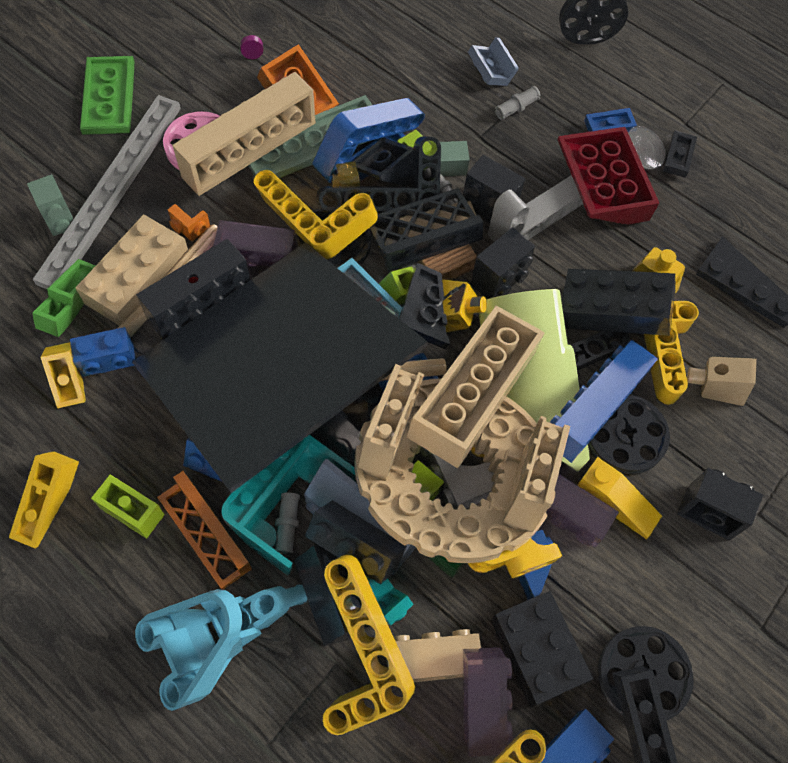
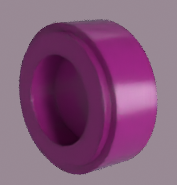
(251, 47)

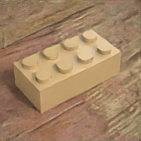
(129, 267)

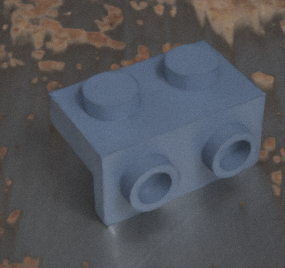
(494, 63)

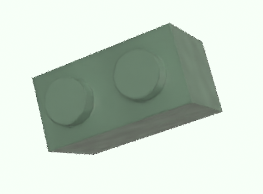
(51, 204)

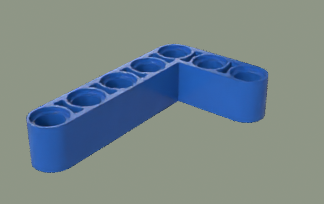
(363, 125)

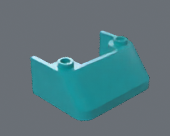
(254, 500)

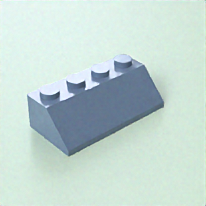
(335, 485)

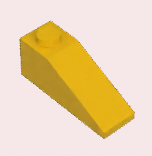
(617, 492)
(42, 497)

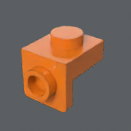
(183, 223)

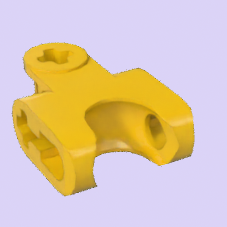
(522, 560)

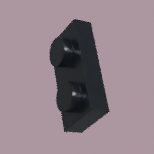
(680, 154)

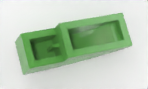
(63, 301)

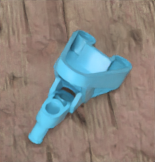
(190, 646)

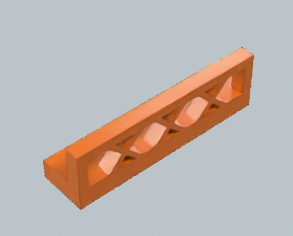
(210, 520)

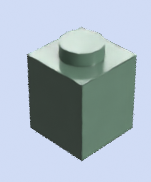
(454, 158)

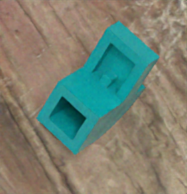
(391, 601)

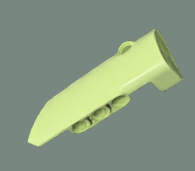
(552, 372)

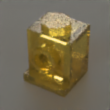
(346, 176)

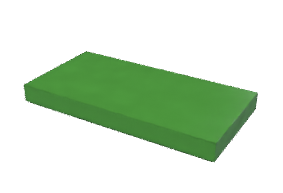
(107, 95)

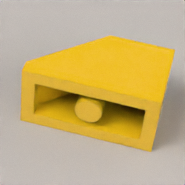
(63, 375)

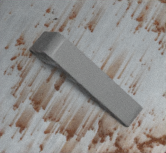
(535, 215)

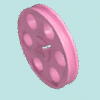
(177, 130)

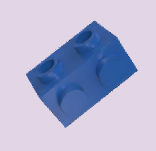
(102, 351)

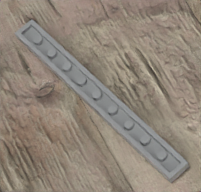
(108, 191)

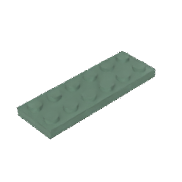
(302, 148)

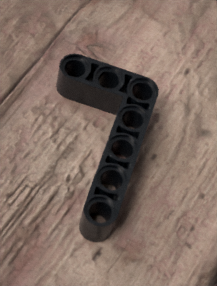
(390, 193)

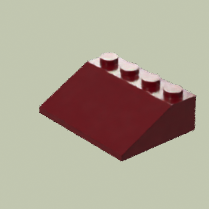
(609, 176)

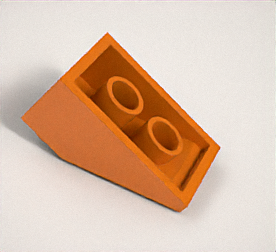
(297, 61)

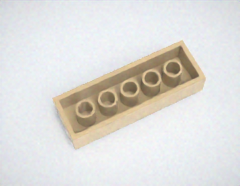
(245, 133)
(474, 386)

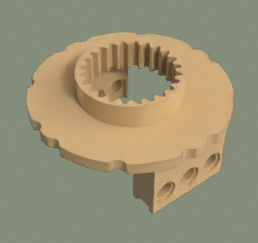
(521, 456)

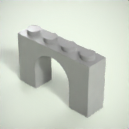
(461, 484)

